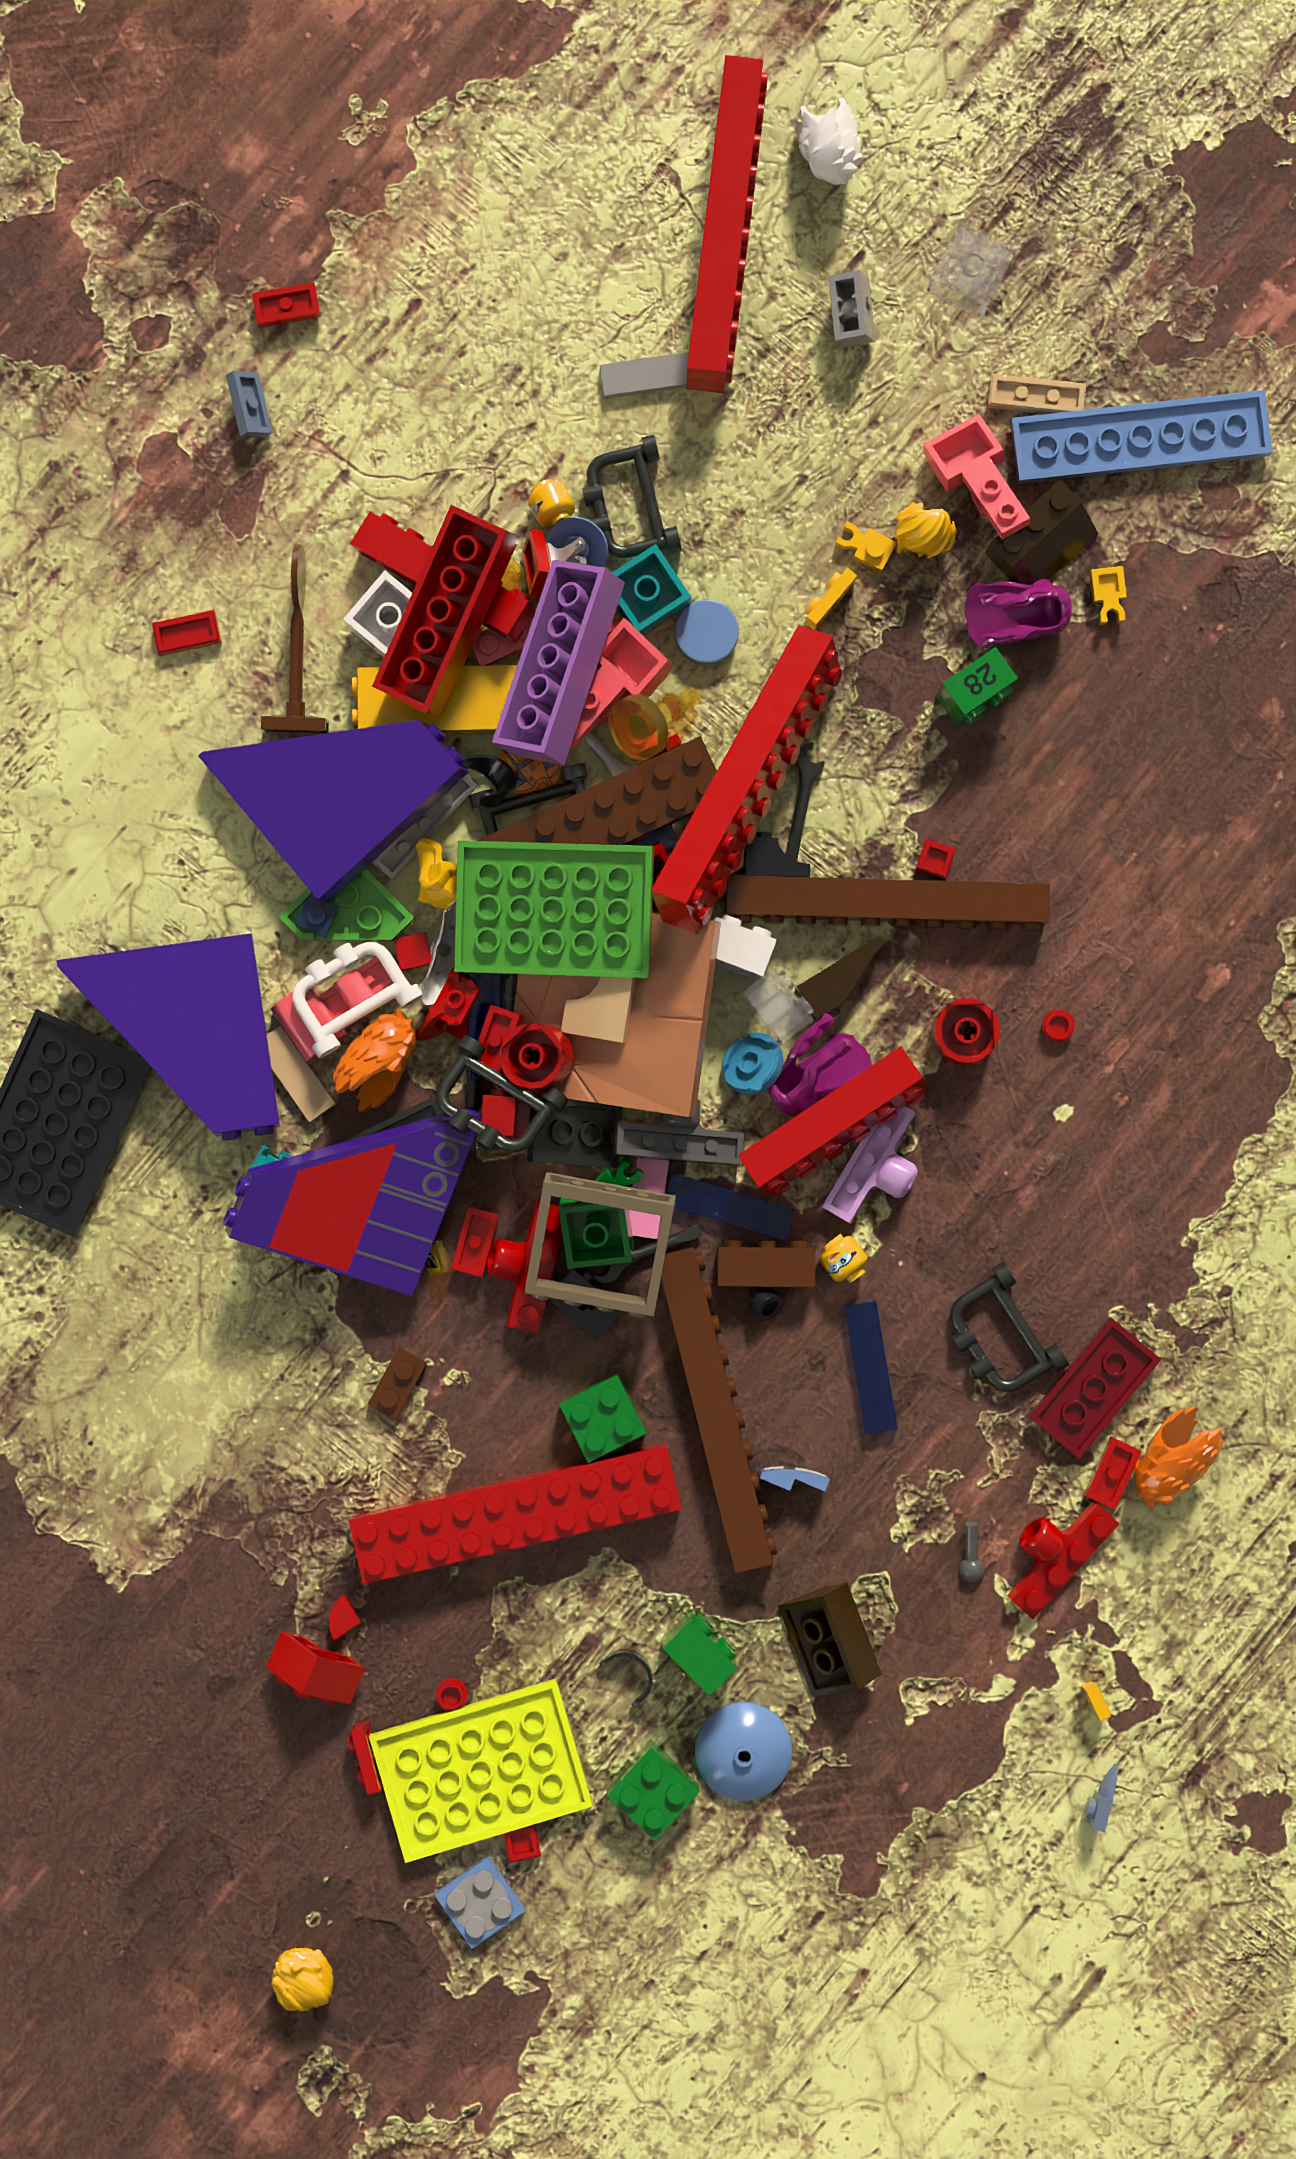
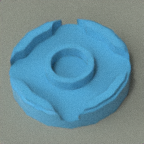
(752, 1064)

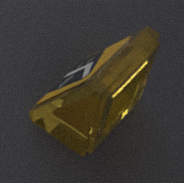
(437, 1259)

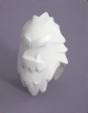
(830, 143)

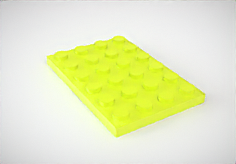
(480, 1770)

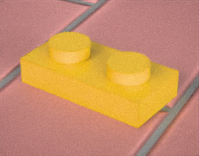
(837, 588)

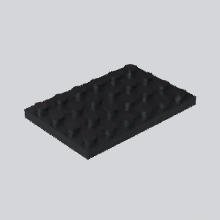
(63, 1119)

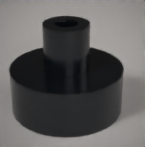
(765, 1303)

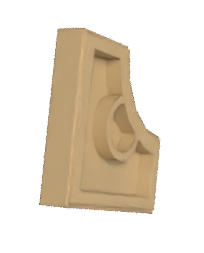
(602, 1012)

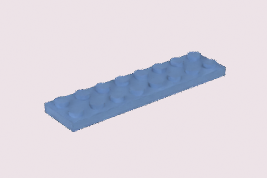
(1141, 436)

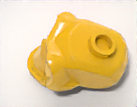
(436, 876)

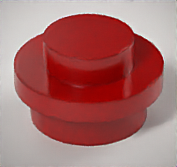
(451, 1694)

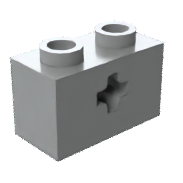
(851, 308)

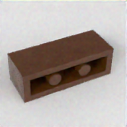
(766, 1264)

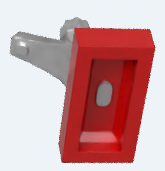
(538, 557)

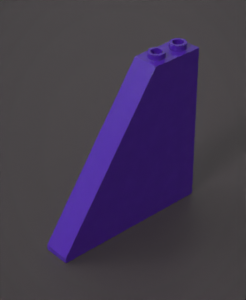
(338, 795)
(194, 1021)

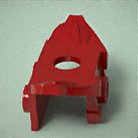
(450, 1008)

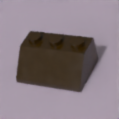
(1055, 535)
(830, 1640)

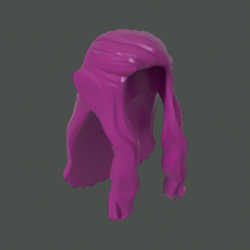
(1016, 611)
(821, 1072)

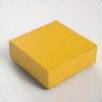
(1096, 1700)

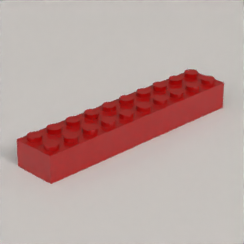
(727, 224)
(747, 780)
(514, 1513)

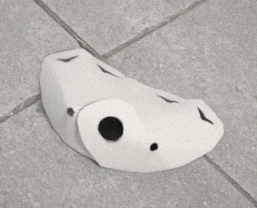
(434, 983)

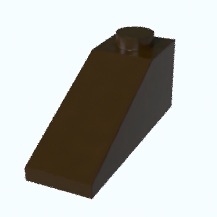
(834, 984)

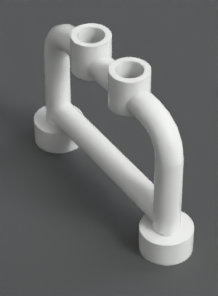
(345, 958)

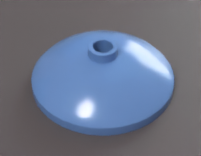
(738, 1729)

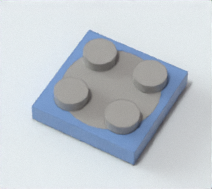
(480, 1901)

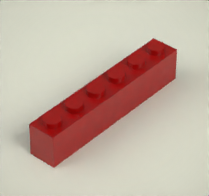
(406, 555)

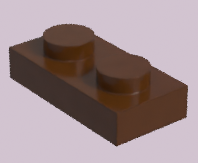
(397, 1383)

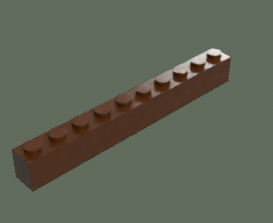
(887, 900)
(715, 1410)

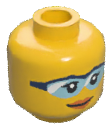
(550, 503)
(843, 1259)

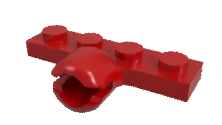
(511, 1262)
(1058, 1555)

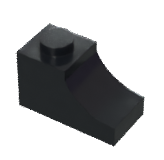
(766, 858)

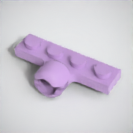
(874, 1166)

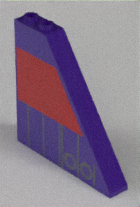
(357, 1203)

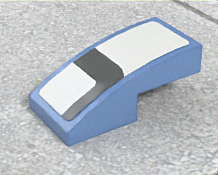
(785, 1477)

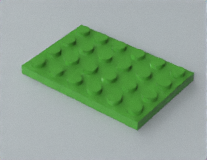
(554, 909)

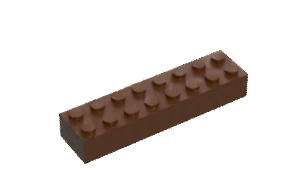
(624, 805)

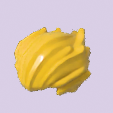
(924, 531)
(302, 1979)

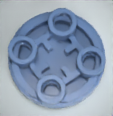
(706, 632)

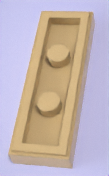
(1035, 394)
(298, 1076)

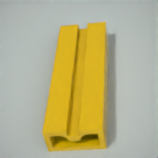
(471, 708)

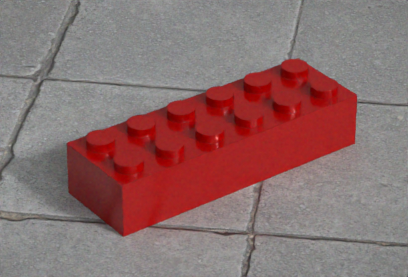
(445, 611)
(834, 1122)

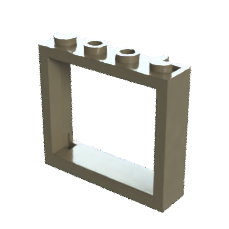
(607, 1195)

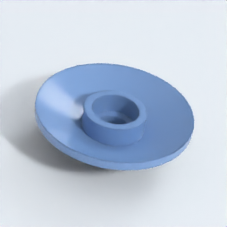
(572, 528)

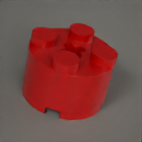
(977, 1017)
(519, 1055)

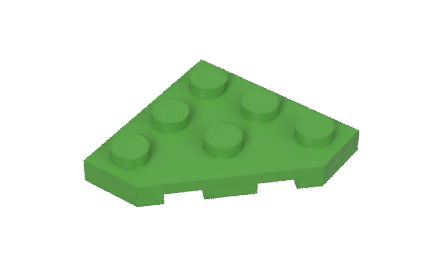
(365, 913)

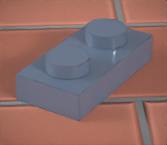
(249, 404)

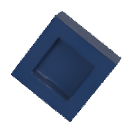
(317, 916)

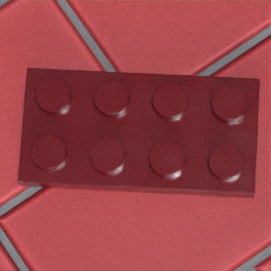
(1094, 1387)

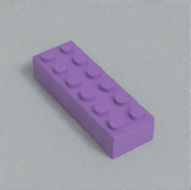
(558, 662)

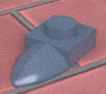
(1098, 1808)

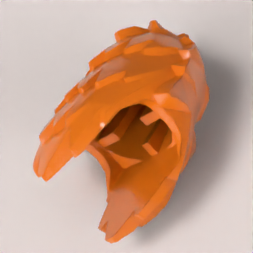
(377, 1059)
(1172, 1461)

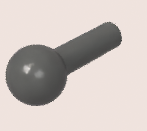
(971, 1567)

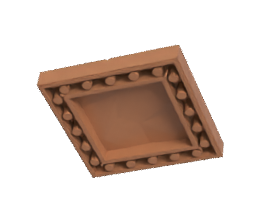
(665, 1033)

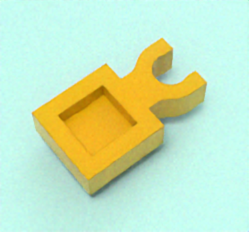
(871, 549)
(1108, 589)

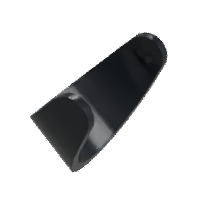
(497, 772)
(640, 1658)

